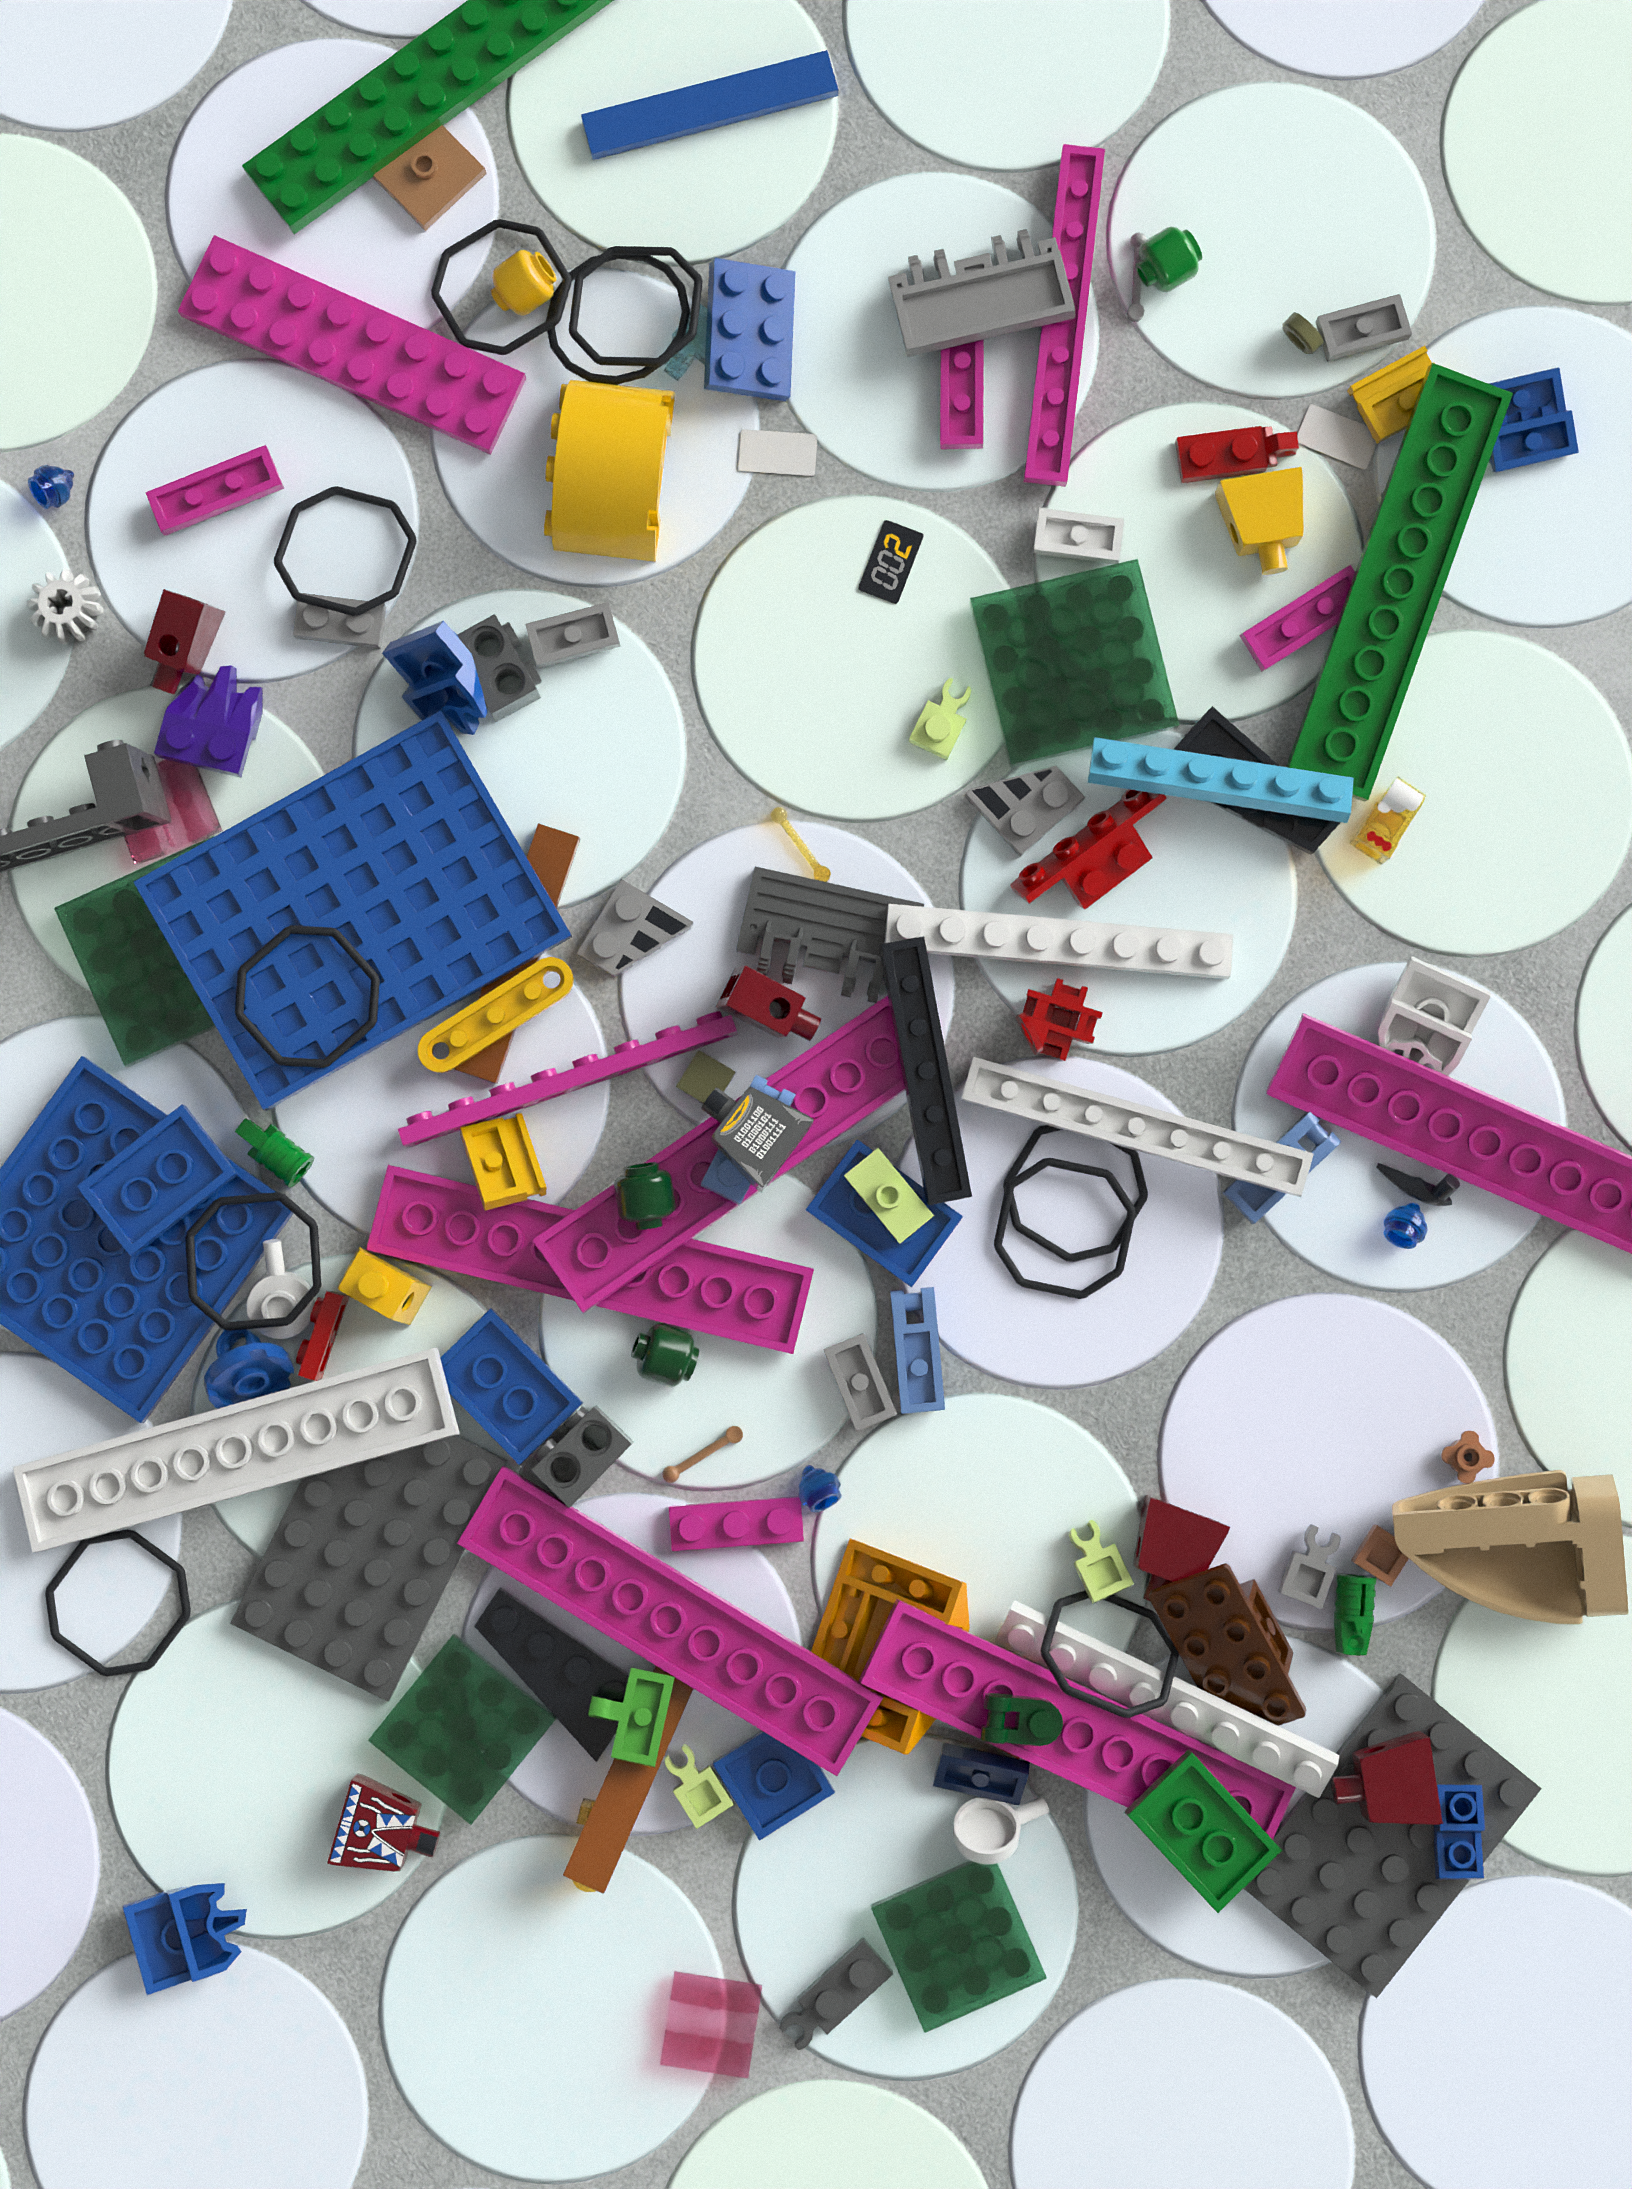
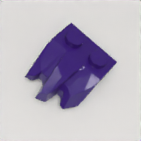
(211, 724)

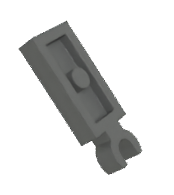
(838, 1991)

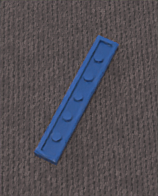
(710, 105)

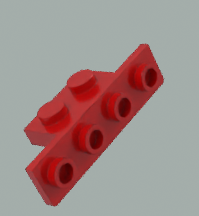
(1096, 855)

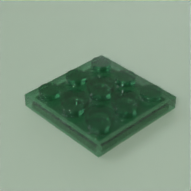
(462, 1729)
(958, 1942)

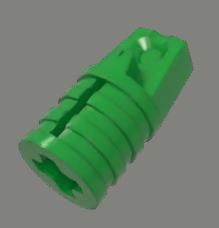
(276, 1152)
(1354, 1613)

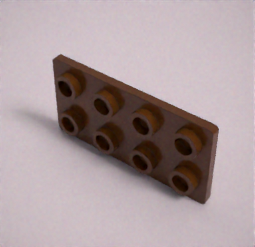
(1230, 1642)

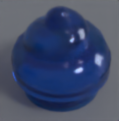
(51, 485)
(1405, 1226)
(819, 1489)

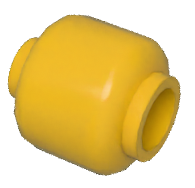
(523, 282)

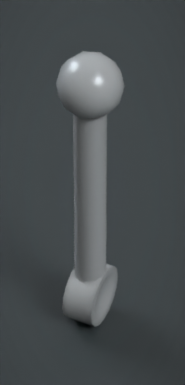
(1136, 310)

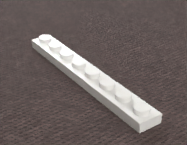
(1063, 941)
(1137, 1127)
(1187, 1708)

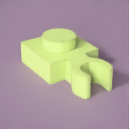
(940, 725)
(1100, 1569)
(701, 1791)

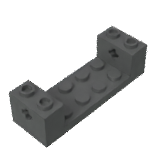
(127, 803)

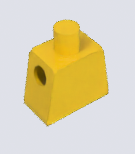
(1264, 515)
(383, 1287)

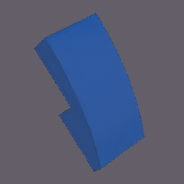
(1459, 1837)

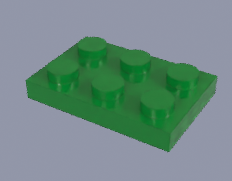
(1203, 1831)

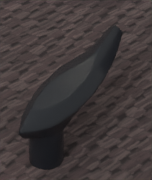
(1420, 1189)

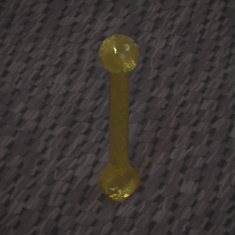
(779, 816)

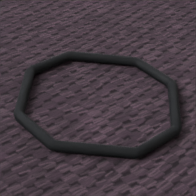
(514, 226)
(635, 361)
(353, 611)
(266, 949)
(1076, 1167)
(1086, 1254)
(191, 1262)
(82, 1655)
(1090, 1699)

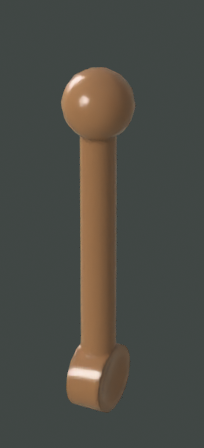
(733, 1434)

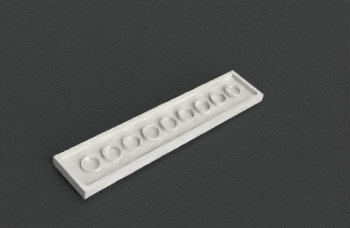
(235, 1450)

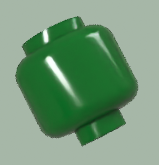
(1168, 259)

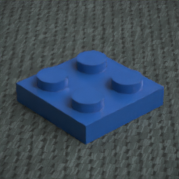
(771, 1782)

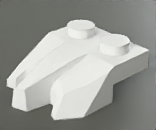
(1431, 1016)

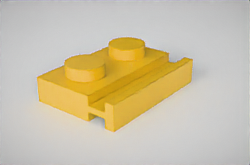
(1390, 394)
(502, 1161)

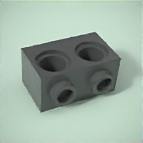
(501, 665)
(589, 1462)

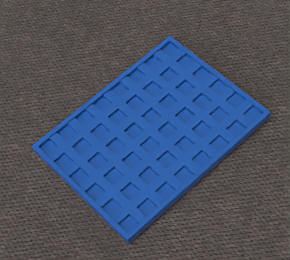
(393, 856)

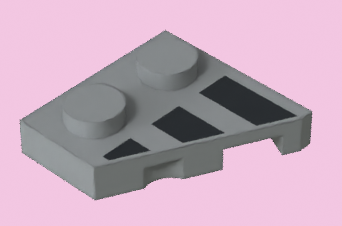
(1026, 805)
(630, 929)

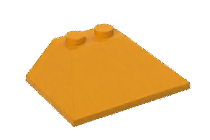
(856, 1614)

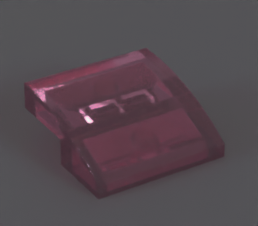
(189, 810)
(711, 2025)

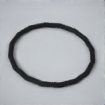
(635, 375)

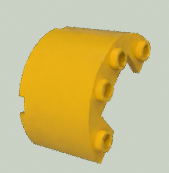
(608, 469)

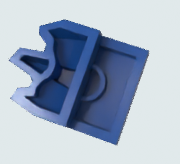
(439, 676)
(182, 1935)

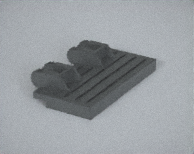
(817, 916)

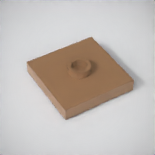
(431, 176)

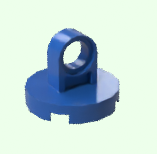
(246, 1370)

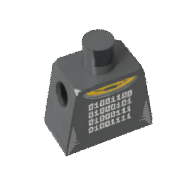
(756, 1132)

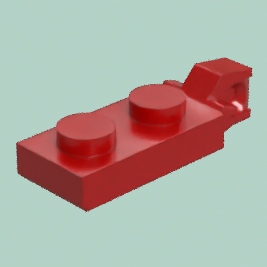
(1232, 452)

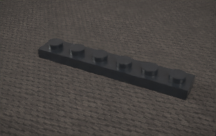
(925, 1070)

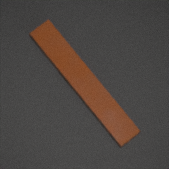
(551, 858)
(620, 1804)

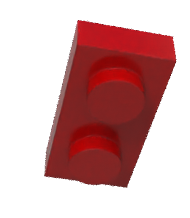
(315, 1353)

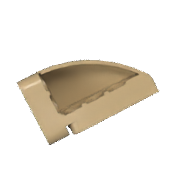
(1522, 1544)

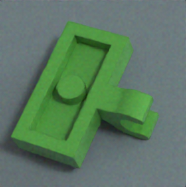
(639, 1716)

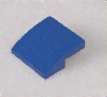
(1535, 422)

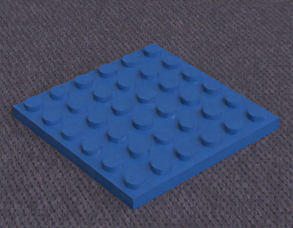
(70, 1282)

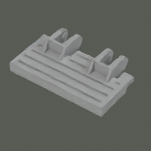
(981, 297)

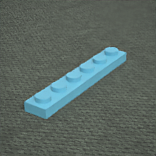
(1221, 780)

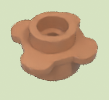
(1455, 1454)

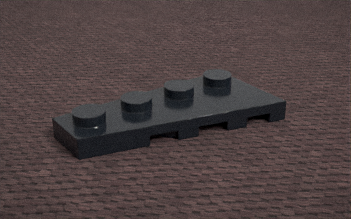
(1220, 738)
(555, 1668)

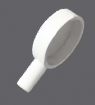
(278, 1294)
(990, 1829)

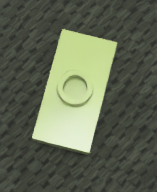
(888, 1195)

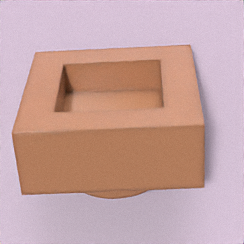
(1380, 1555)

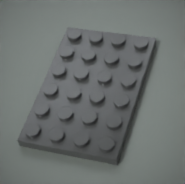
(367, 1560)
(1369, 1887)

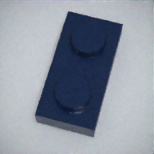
(981, 1773)

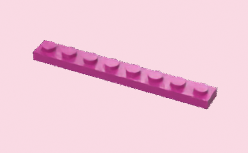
(1063, 341)
(549, 1084)

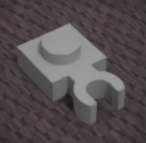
(1307, 1575)

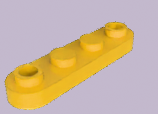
(495, 1015)

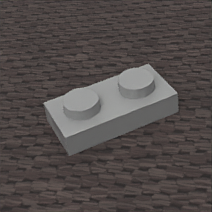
(1363, 327)
(335, 627)
(572, 635)
(860, 1382)

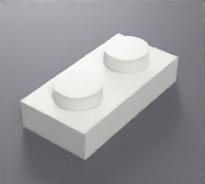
(1078, 536)

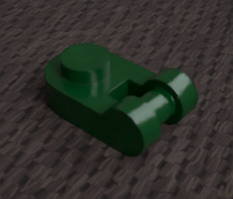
(1036, 1720)

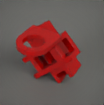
(1056, 1025)

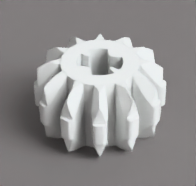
(56, 595)

